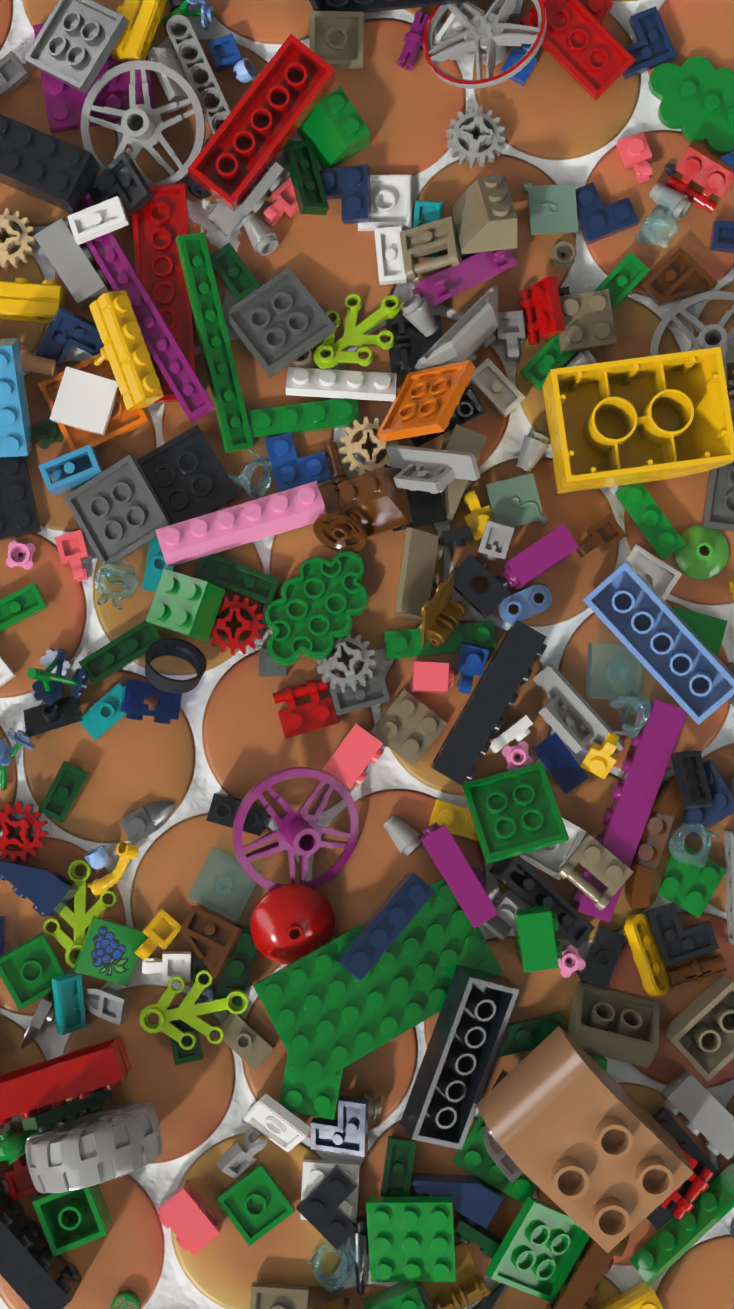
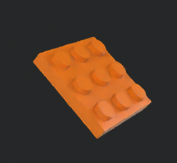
(426, 401)
(120, 422)

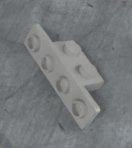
(227, 220)
(430, 468)
(570, 713)

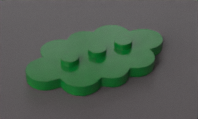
(697, 102)
(316, 608)

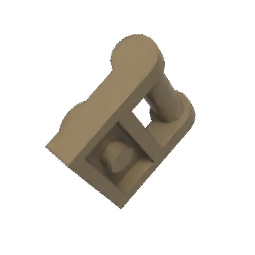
(428, 240)
(600, 864)

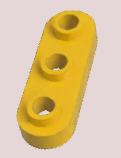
(646, 955)

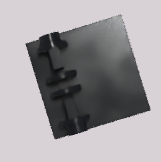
(409, 343)
(424, 508)

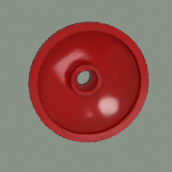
(289, 909)

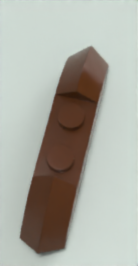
(653, 849)
(585, 1274)

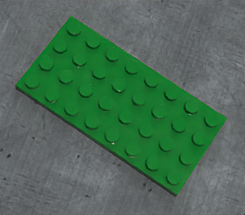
(335, 1019)

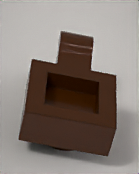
(603, 535)

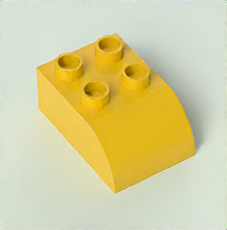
(638, 419)

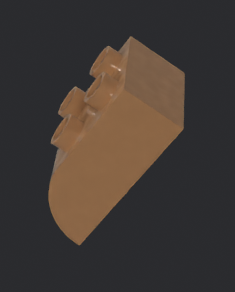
(584, 1139)

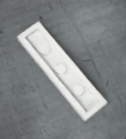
(341, 384)

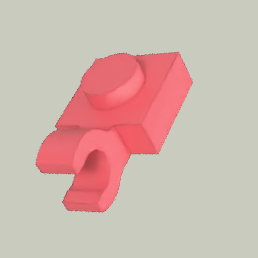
(636, 154)
(284, 201)
(72, 551)

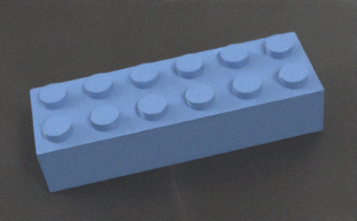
(662, 642)

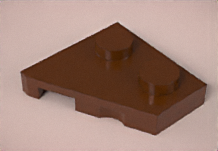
(677, 279)
(211, 939)

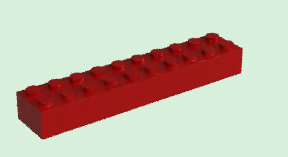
(63, 1078)

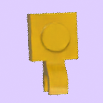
(478, 516)
(601, 758)
(160, 933)

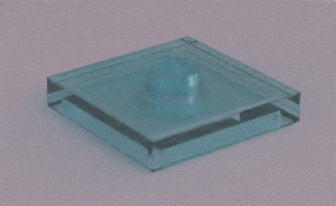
(611, 671)
(223, 885)

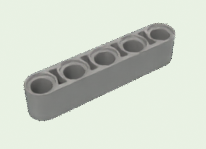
(197, 69)

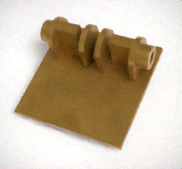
(441, 614)
(465, 1291)

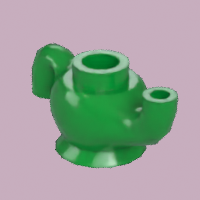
(13, 1144)

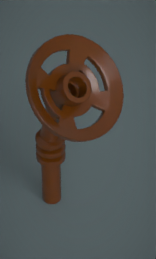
(343, 526)

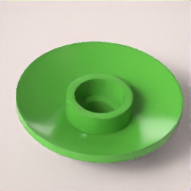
(692, 562)

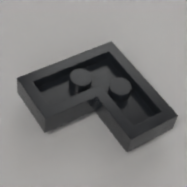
(122, 180)
(677, 942)
(322, 1208)

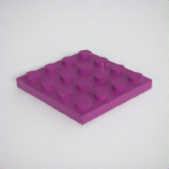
(66, 103)

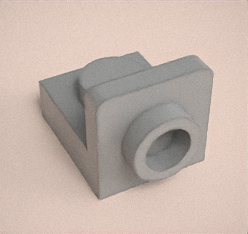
(496, 539)
(505, 920)

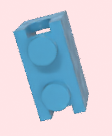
(70, 470)

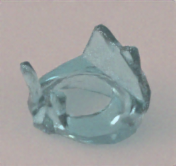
(658, 227)
(243, 481)
(116, 573)
(627, 706)
(677, 849)
(329, 1282)

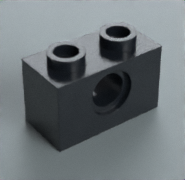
(484, 601)
(224, 809)

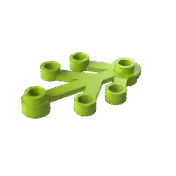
(356, 334)
(79, 919)
(189, 1011)

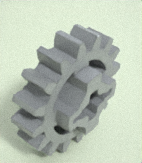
(462, 135)
(358, 658)

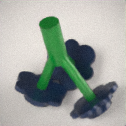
(48, 685)

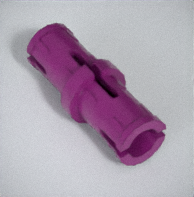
(413, 41)

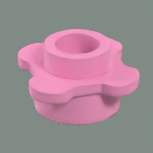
(13, 555)
(510, 752)
(576, 964)

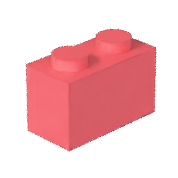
(432, 677)
(353, 757)
(189, 1218)

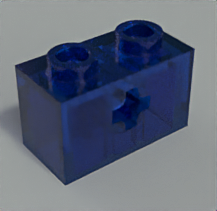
(133, 702)

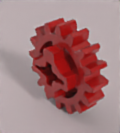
(247, 626)
(25, 840)

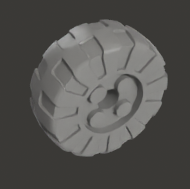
(94, 1147)

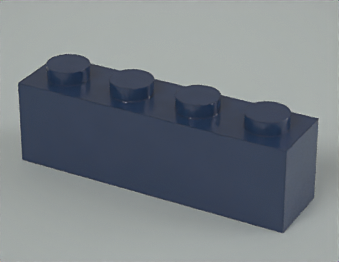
(384, 926)

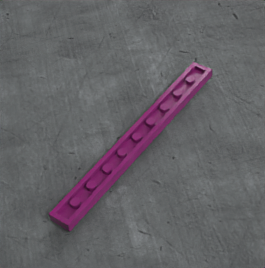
(154, 330)

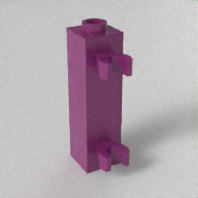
(453, 280)
(458, 874)

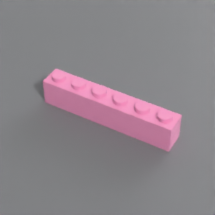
(240, 524)

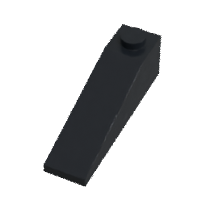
(535, 891)

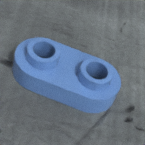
(525, 603)

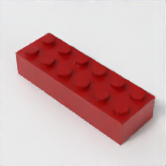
(262, 122)

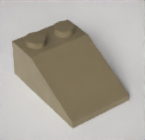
(461, 440)

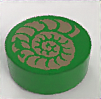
(125, 1300)

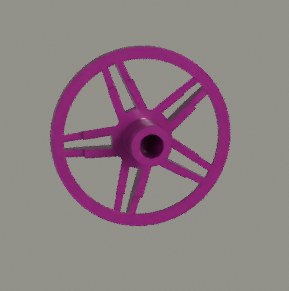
(296, 830)

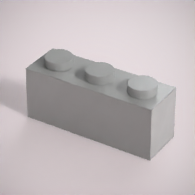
(72, 263)
(703, 1113)

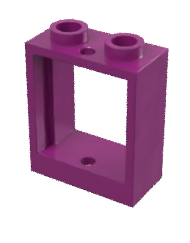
(539, 557)

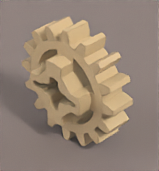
(19, 244)
(356, 448)

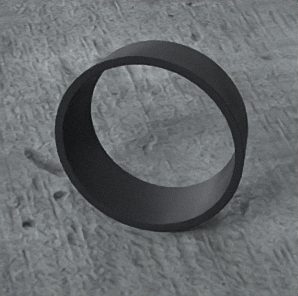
(178, 648)

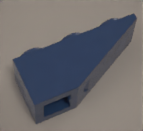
(43, 887)
(470, 1194)

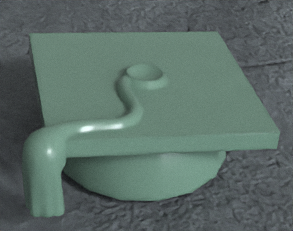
(552, 208)
(516, 501)

